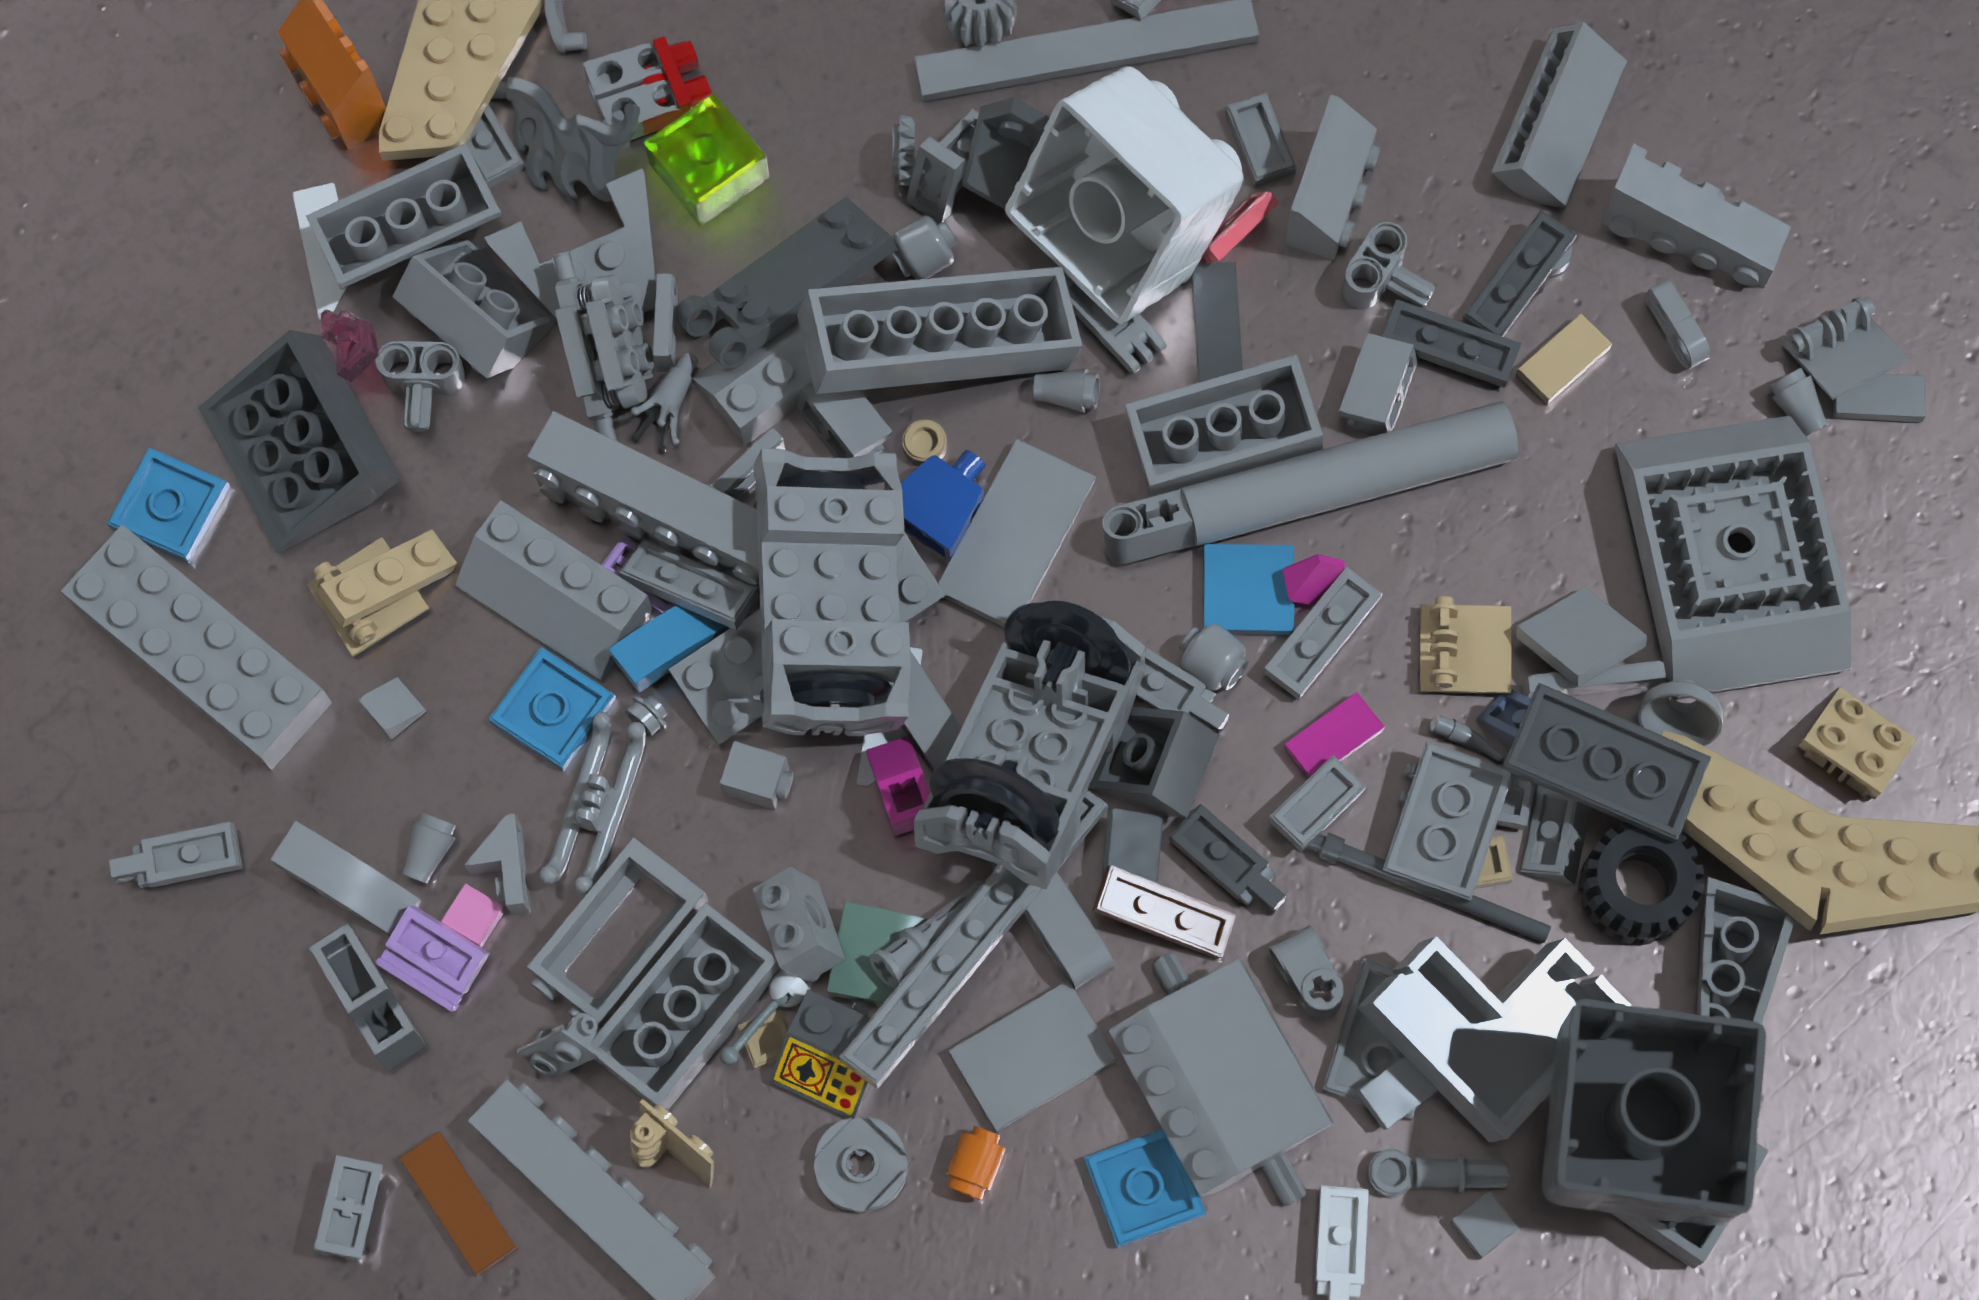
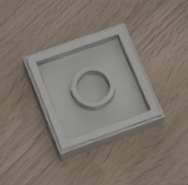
(1581, 636)

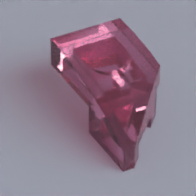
(353, 340)

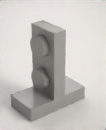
(941, 170)

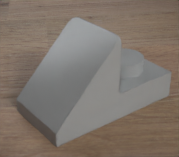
(504, 853)

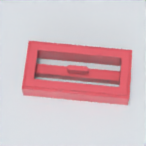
(1239, 224)

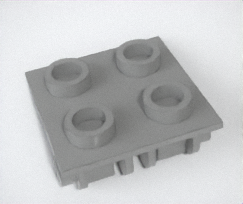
(1845, 348)

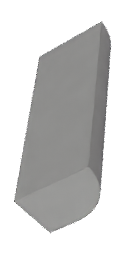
(1559, 115)

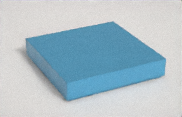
(169, 504)
(1247, 588)
(551, 708)
(1143, 1188)

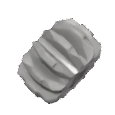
(979, 20)

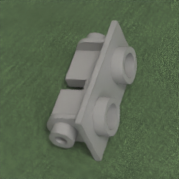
(563, 1046)

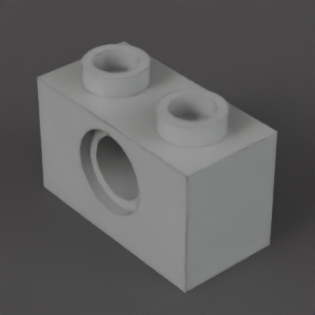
(798, 924)

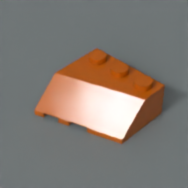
(331, 73)

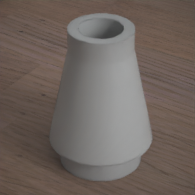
(1068, 389)
(1799, 399)
(427, 846)

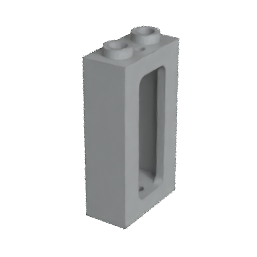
(590, 915)

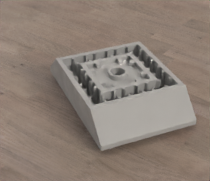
(1730, 613)

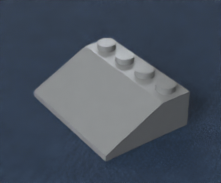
(1221, 1077)

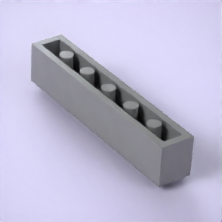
(590, 1196)

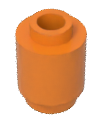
(975, 1162)

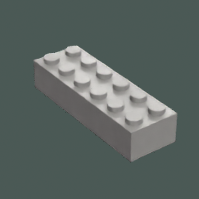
(938, 329)
(645, 498)
(197, 647)

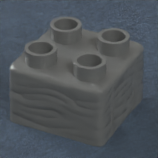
(1654, 1113)

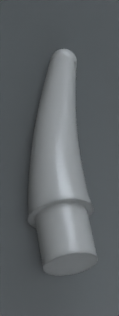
(1462, 734)

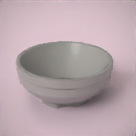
(1696, 720)

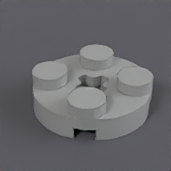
(860, 1137)

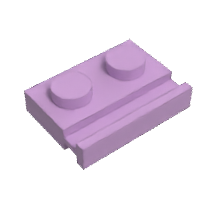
(432, 958)

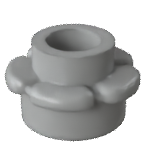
(647, 712)

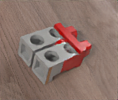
(647, 78)

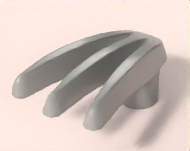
(556, 23)

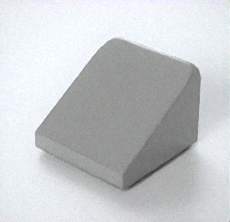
(392, 707)

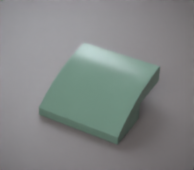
(860, 934)

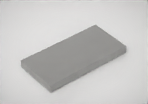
(1015, 533)

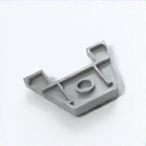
(620, 253)

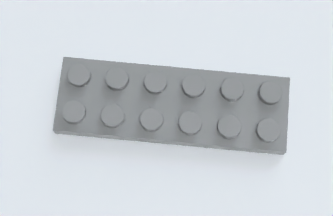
(727, 673)

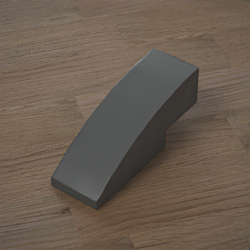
(367, 997)

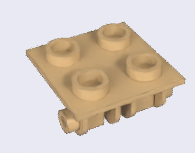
(378, 624)
(1465, 648)
(1857, 743)
(657, 1133)

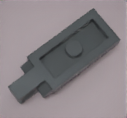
(1227, 859)

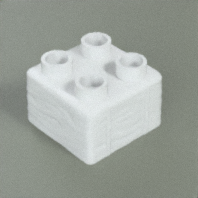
(1125, 191)

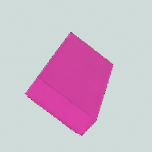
(1336, 734)

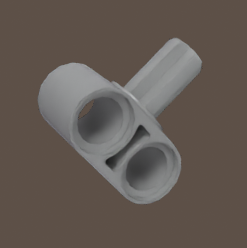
(1383, 270)
(418, 378)

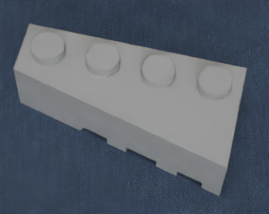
(1694, 221)
(1739, 951)

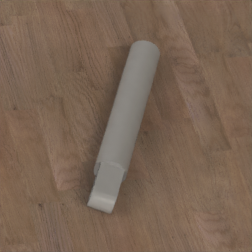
(1311, 483)

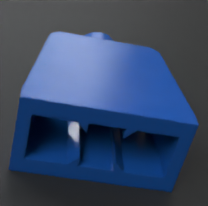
(942, 501)

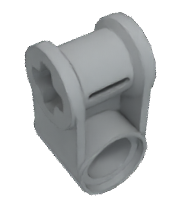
(1305, 966)

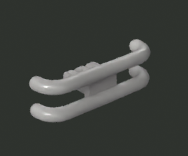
(596, 804)

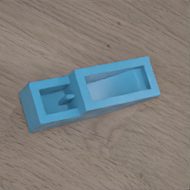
(662, 643)

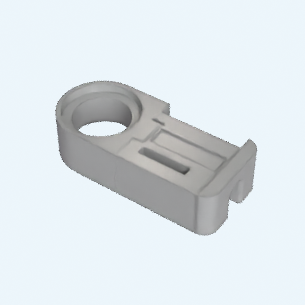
(1678, 324)

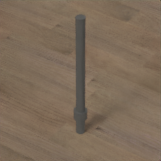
(1333, 850)

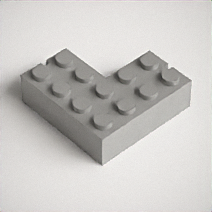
(1477, 1048)

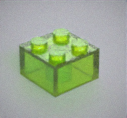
(707, 159)

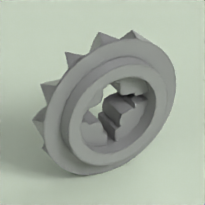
(903, 150)

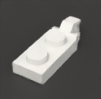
(1341, 1242)

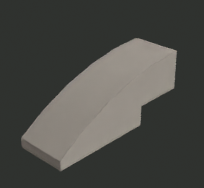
(342, 878)

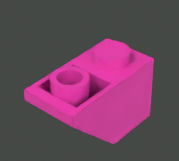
(899, 782)

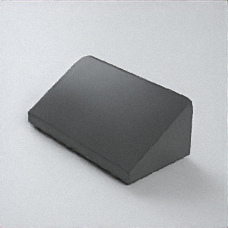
(1133, 843)

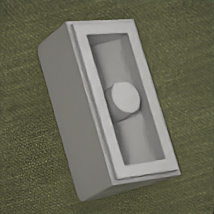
(1555, 837)

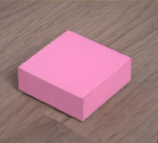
(473, 915)

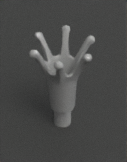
(665, 402)

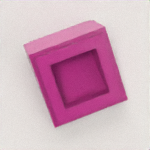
(1311, 578)

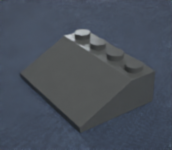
(298, 440)

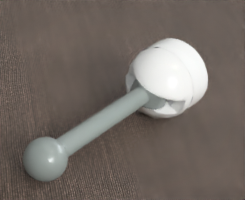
(785, 991)

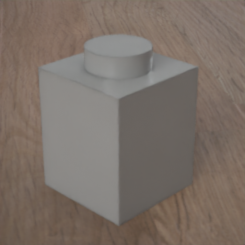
(756, 776)

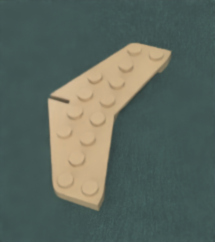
(451, 72)
(1800, 853)

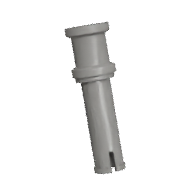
(914, 942)

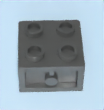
(1001, 148)

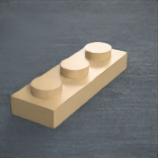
(386, 578)

